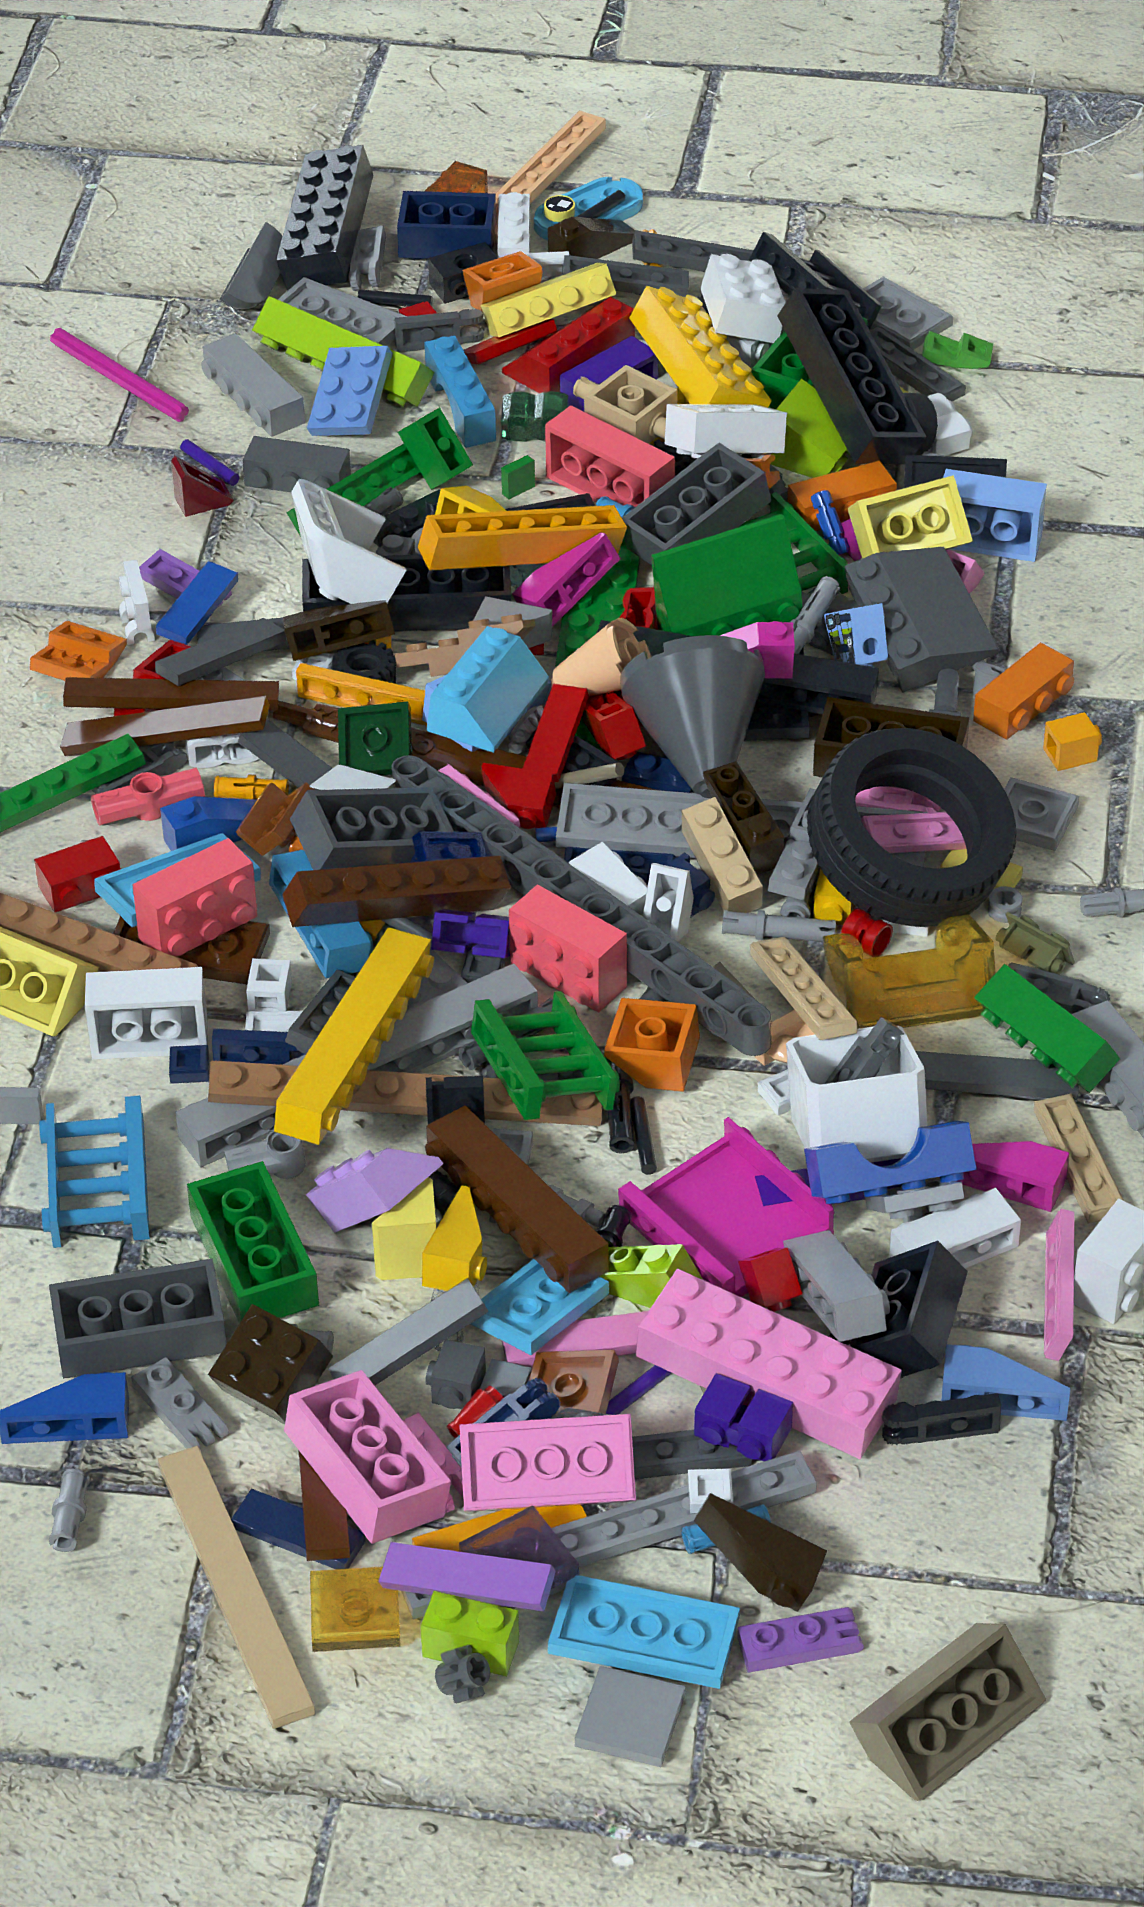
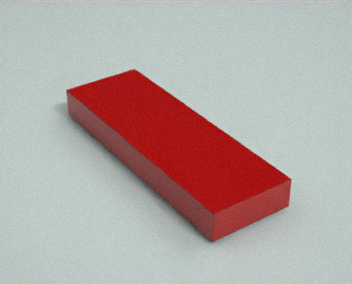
(500, 345)
(556, 729)

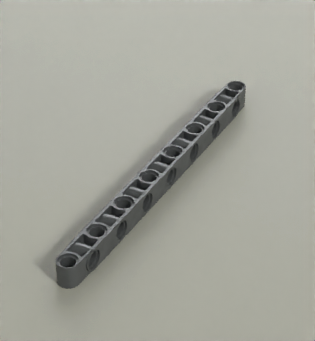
(651, 953)

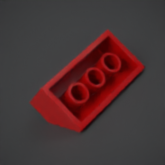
(572, 345)

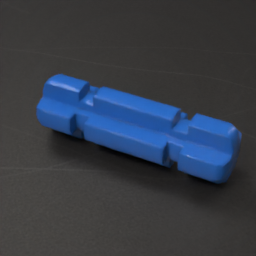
(829, 521)

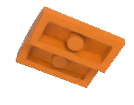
(78, 652)

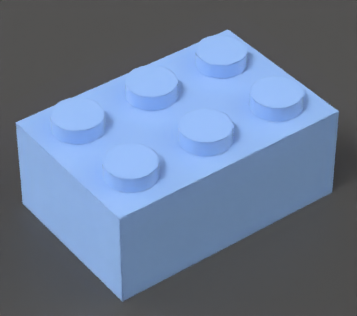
(1001, 514)

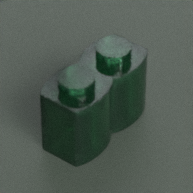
(526, 414)

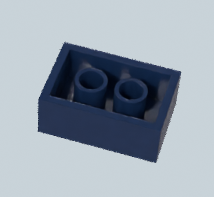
(444, 222)

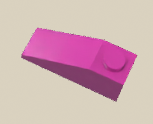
(568, 577)
(775, 644)
(1020, 1172)

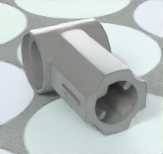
(279, 1152)

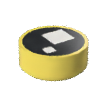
(559, 208)

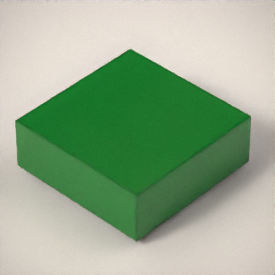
(518, 477)

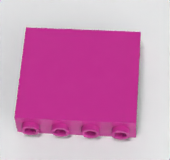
(718, 1210)

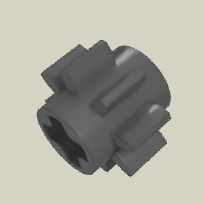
(462, 1674)

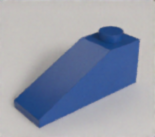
(202, 818)
(73, 1411)

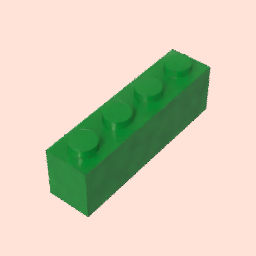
(1046, 1028)

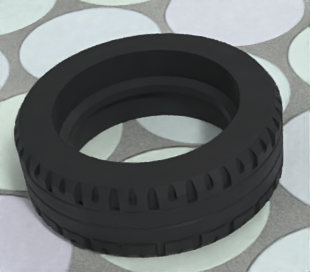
(939, 772)

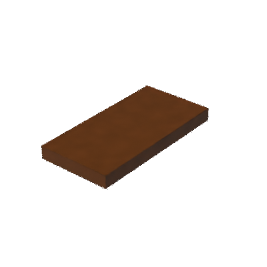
(223, 958)

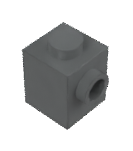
(456, 1374)

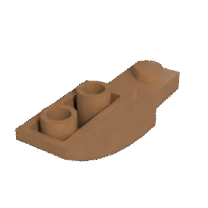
(450, 651)

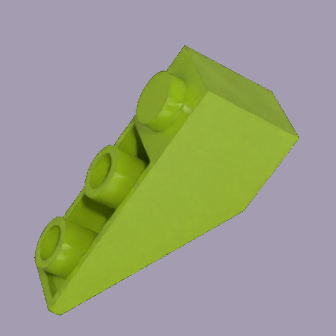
(644, 1271)

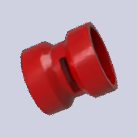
(871, 934)

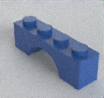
(938, 1151)

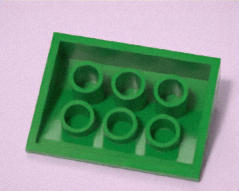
(728, 580)

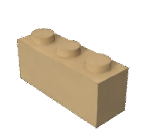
(721, 857)

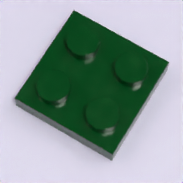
(374, 736)

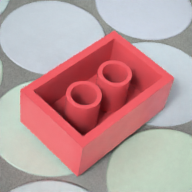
(195, 899)
(568, 948)

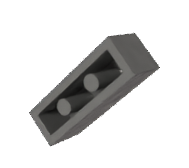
(280, 463)

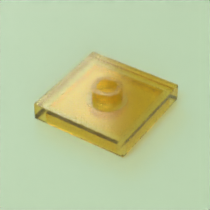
(352, 1610)

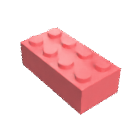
(603, 459)

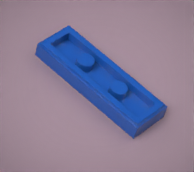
(197, 603)

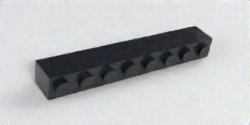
(811, 679)

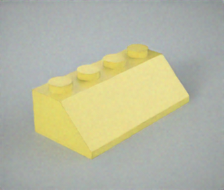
(40, 983)

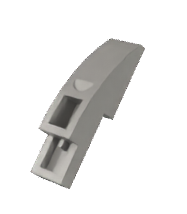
(797, 866)

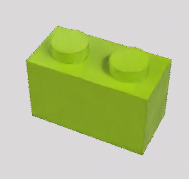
(461, 1621)

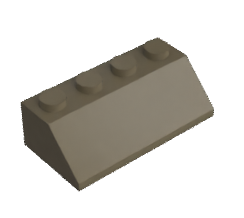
(949, 1709)

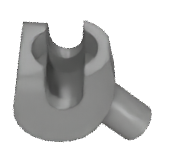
(984, 674)

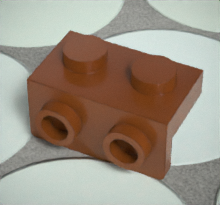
(269, 819)

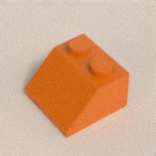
(501, 278)
(654, 1042)

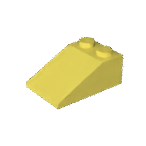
(911, 519)

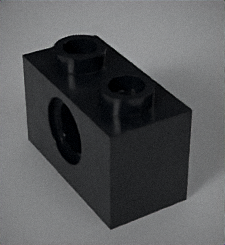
(447, 274)

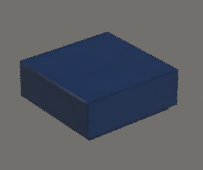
(189, 1064)

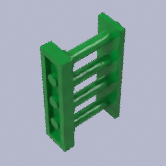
(810, 545)
(520, 1073)

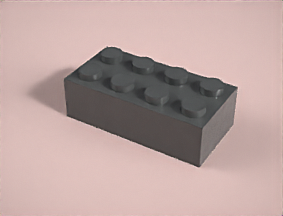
(699, 502)
(365, 825)
(137, 1318)

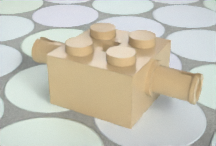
(628, 402)

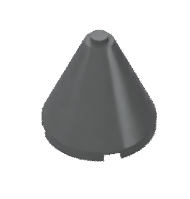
(696, 700)

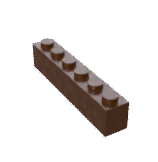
(395, 890)
(518, 1199)

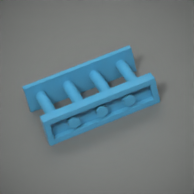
(129, 1182)

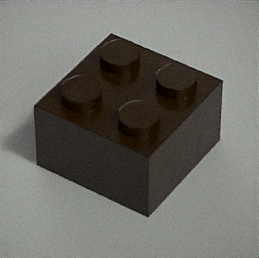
(269, 1362)

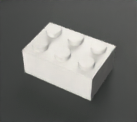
(743, 298)
(737, 426)
(145, 1011)

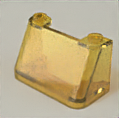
(918, 984)

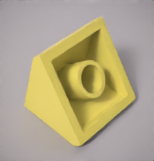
(404, 1233)

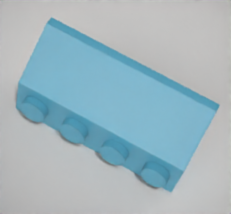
(486, 691)

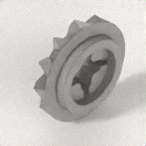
(525, 729)

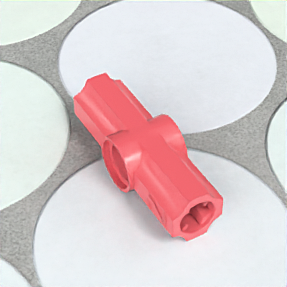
(146, 796)

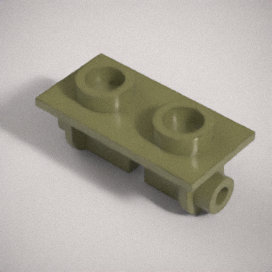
(1025, 934)

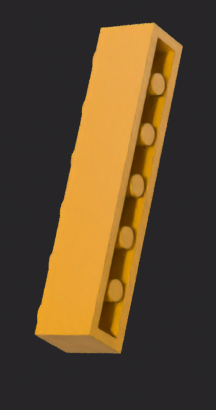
(514, 536)

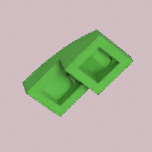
(967, 353)

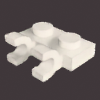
(135, 605)

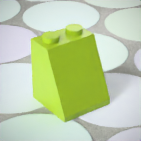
(810, 436)

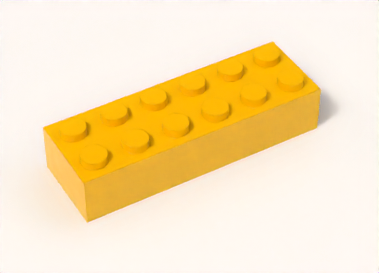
(692, 352)

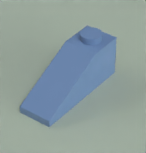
(1020, 1389)

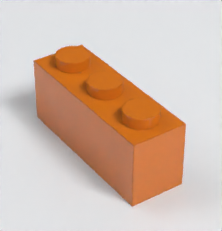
(845, 489)
(1023, 691)

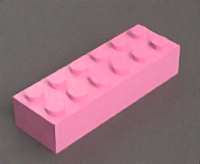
(708, 1331)

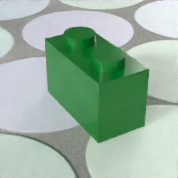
(435, 448)

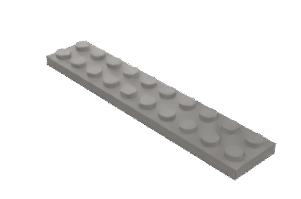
(653, 819)

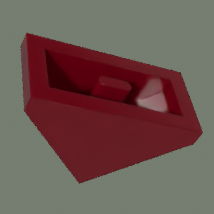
(196, 489)

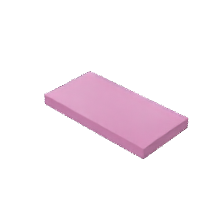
(547, 1462)

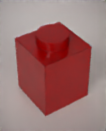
(771, 1279)

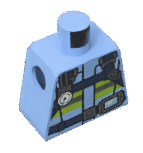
(858, 635)

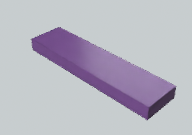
(467, 1576)

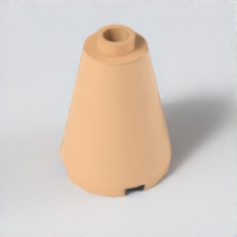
(601, 659)

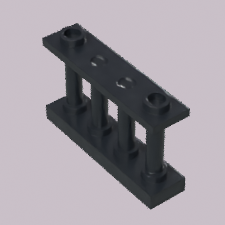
(812, 274)

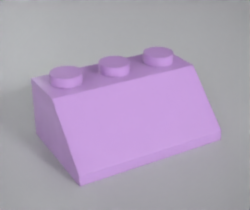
(368, 1185)

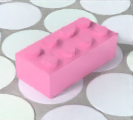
(367, 1456)

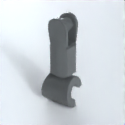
(947, 692)

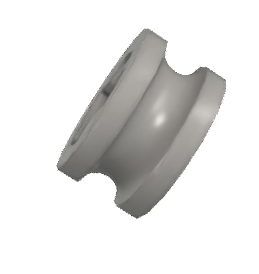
(1005, 896)

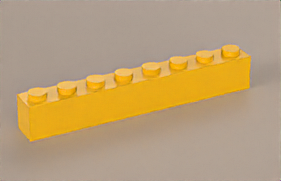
(353, 1036)

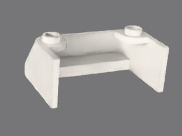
(337, 545)

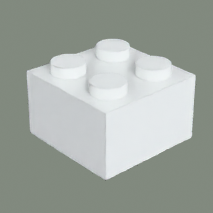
(1111, 1264)

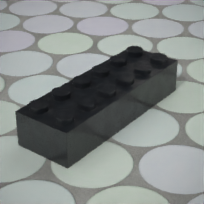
(325, 216)
(851, 376)
(427, 597)

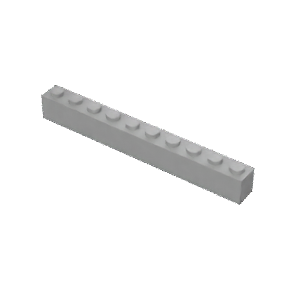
(418, 1040)

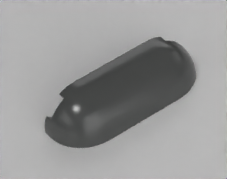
(255, 272)

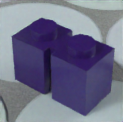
(459, 929)
(754, 1429)

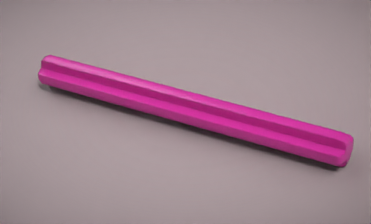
(119, 374)

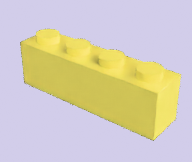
(548, 299)

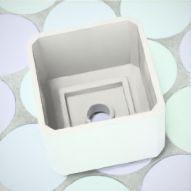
(872, 1112)

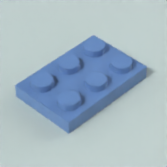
(349, 391)

